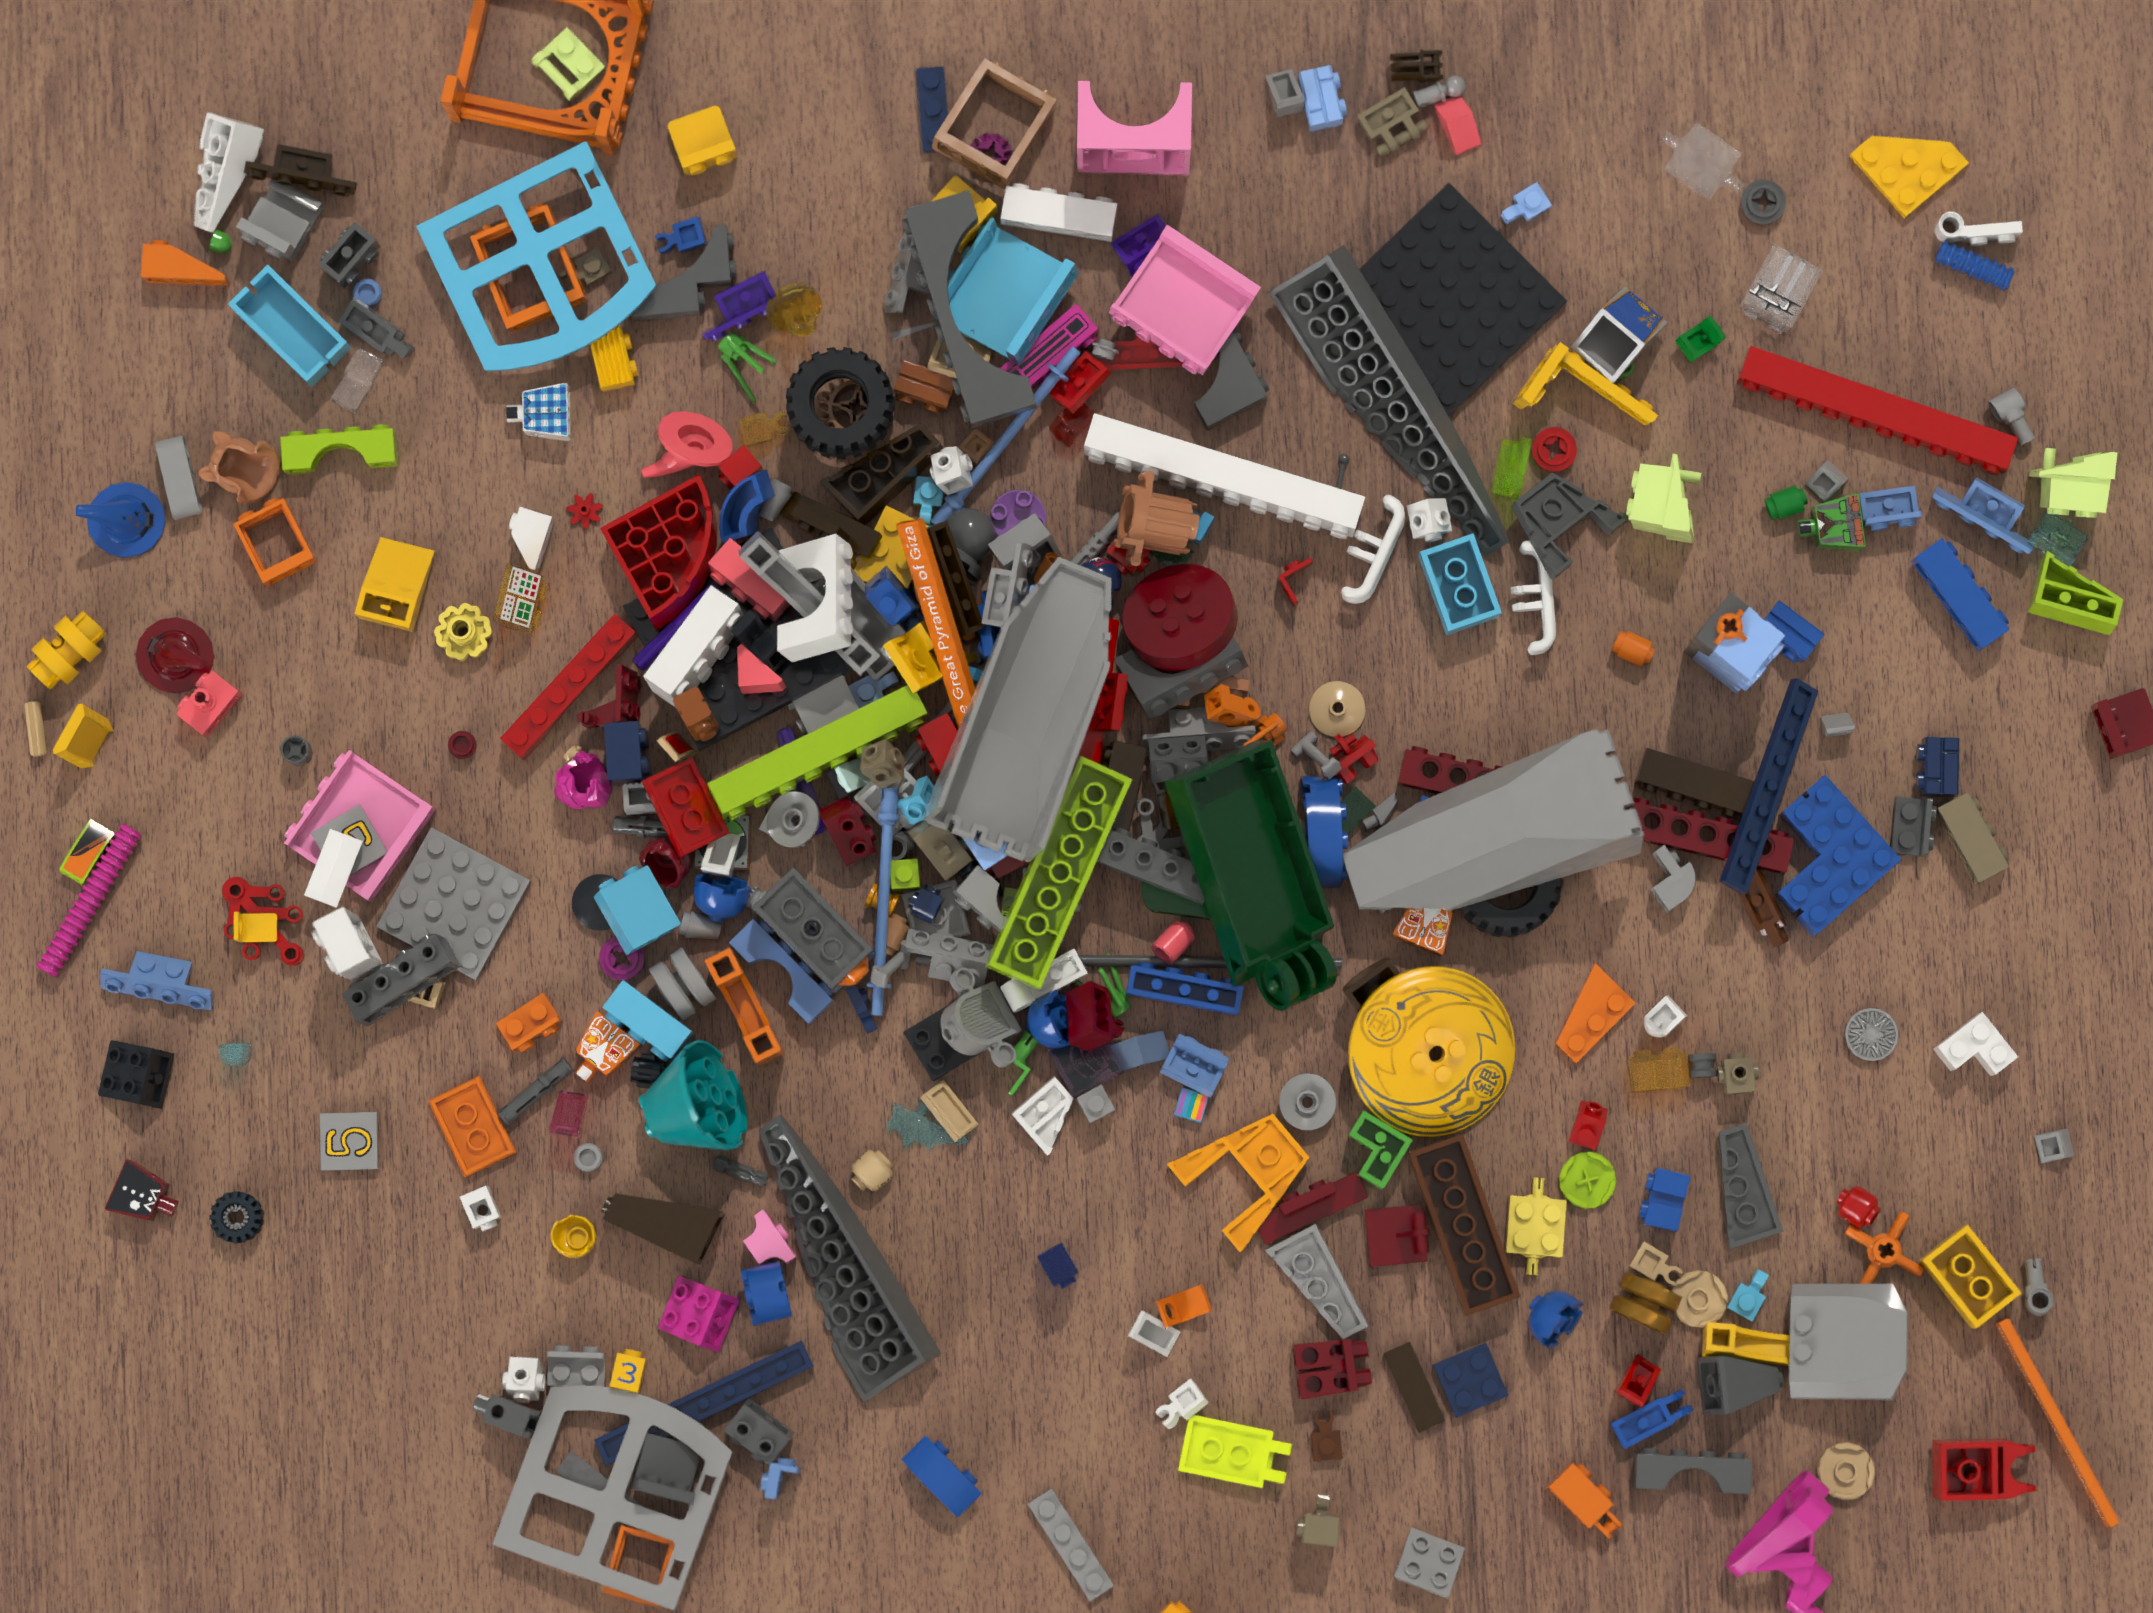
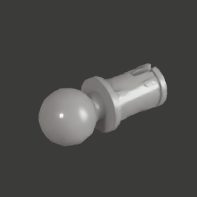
(1453, 87)

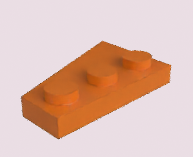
(1593, 1015)

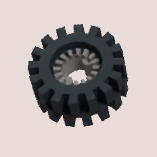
(235, 1202)

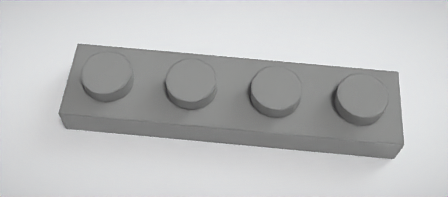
(1070, 1544)

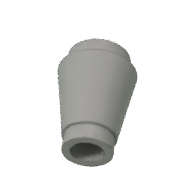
(774, 505)
(698, 926)

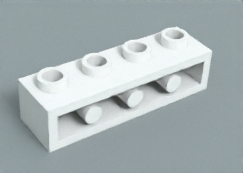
(1059, 213)

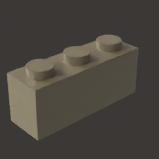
(1972, 838)

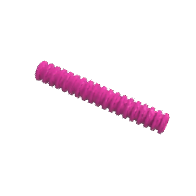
(89, 900)

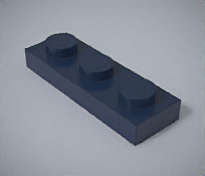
(931, 103)

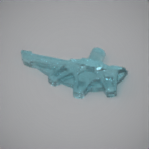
(918, 1128)

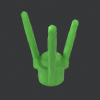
(737, 348)
(1118, 996)

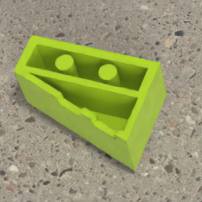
(2073, 599)

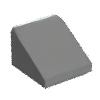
(1826, 481)
(1837, 725)
(2054, 1145)

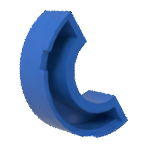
(1324, 827)

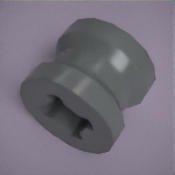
(1702, 1065)

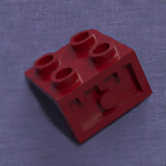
(2125, 722)

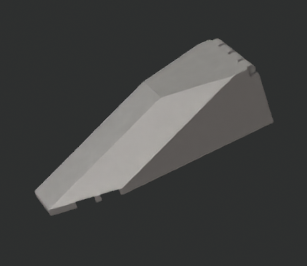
(1028, 715)
(1502, 831)

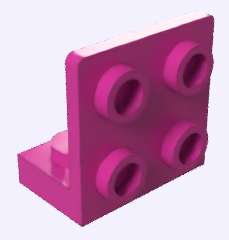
(698, 1314)

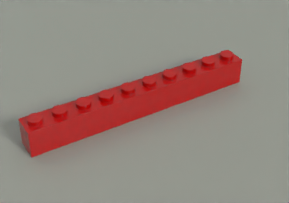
(1877, 410)

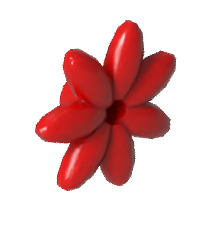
(588, 514)

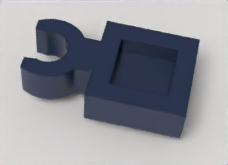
(859, 1000)

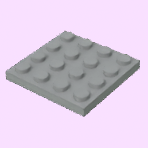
(457, 897)

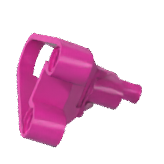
(1786, 1542)

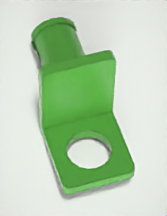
(1022, 1054)

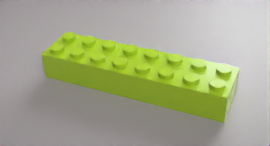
(817, 752)
(1058, 874)

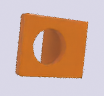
(1184, 1305)

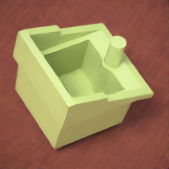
(2076, 485)
(1661, 501)

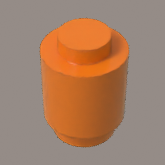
(1633, 648)

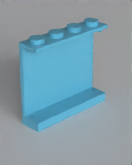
(1006, 291)

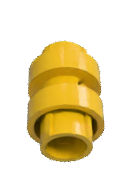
(58, 658)

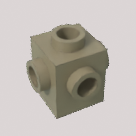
(882, 764)
(1727, 1076)

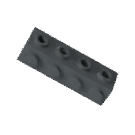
(1150, 864)
(400, 979)

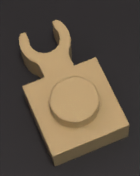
(1651, 1262)

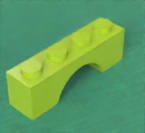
(303, 452)

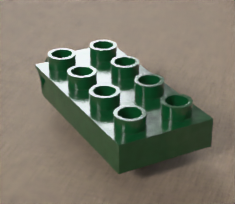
(1256, 873)

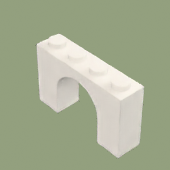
(830, 624)

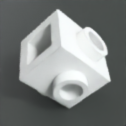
(951, 470)
(1429, 519)
(524, 1379)

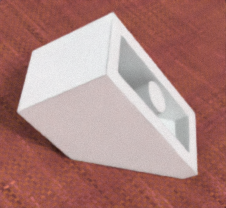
(531, 535)

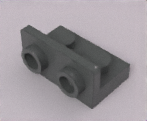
(1912, 826)

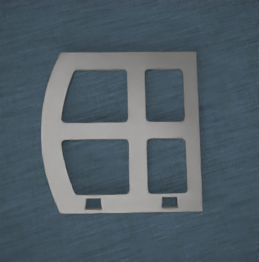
(610, 1504)

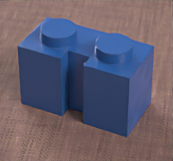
(1664, 1199)

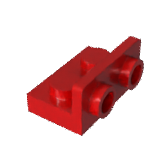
(1084, 378)

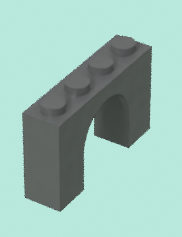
(1161, 691)

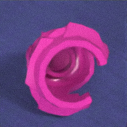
(583, 782)

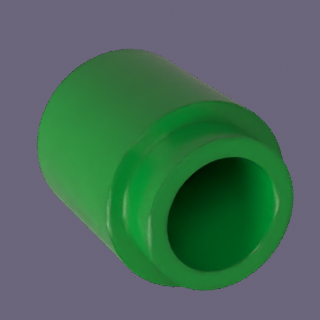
(1786, 502)

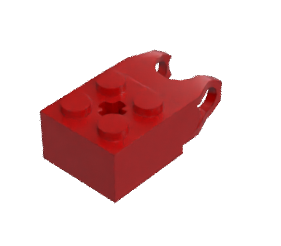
(1988, 1471)

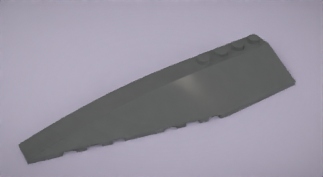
(1381, 382)

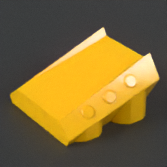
(82, 737)

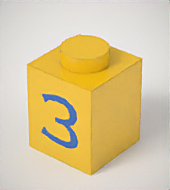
(629, 1371)

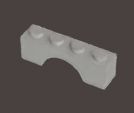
(980, 894)

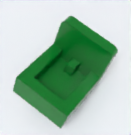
(1700, 339)

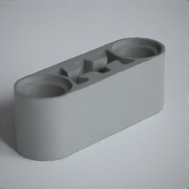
(178, 477)

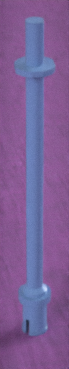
(956, 501)
(888, 817)

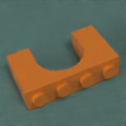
(745, 1007)

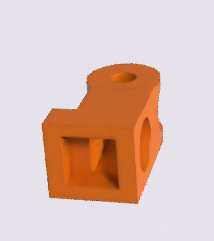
(1229, 708)

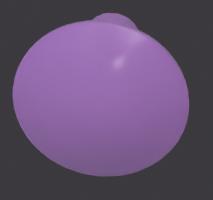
(1015, 507)

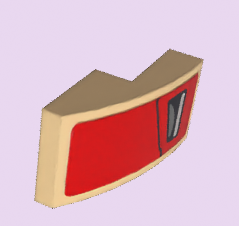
(676, 746)

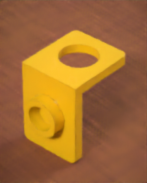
(255, 927)

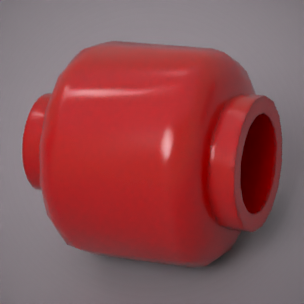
(1858, 1207)

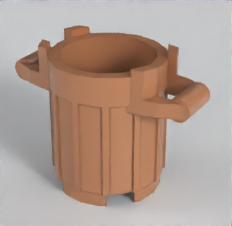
(1153, 521)

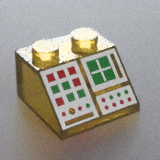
(520, 599)

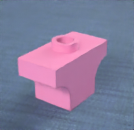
(769, 1240)

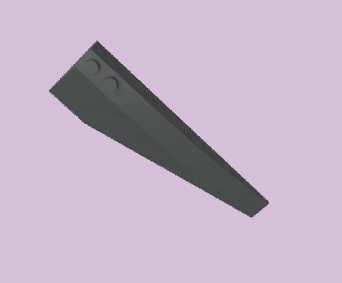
(864, 1305)

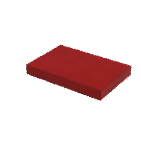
(685, 807)

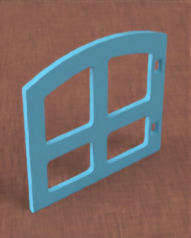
(534, 250)

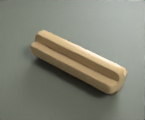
(35, 728)

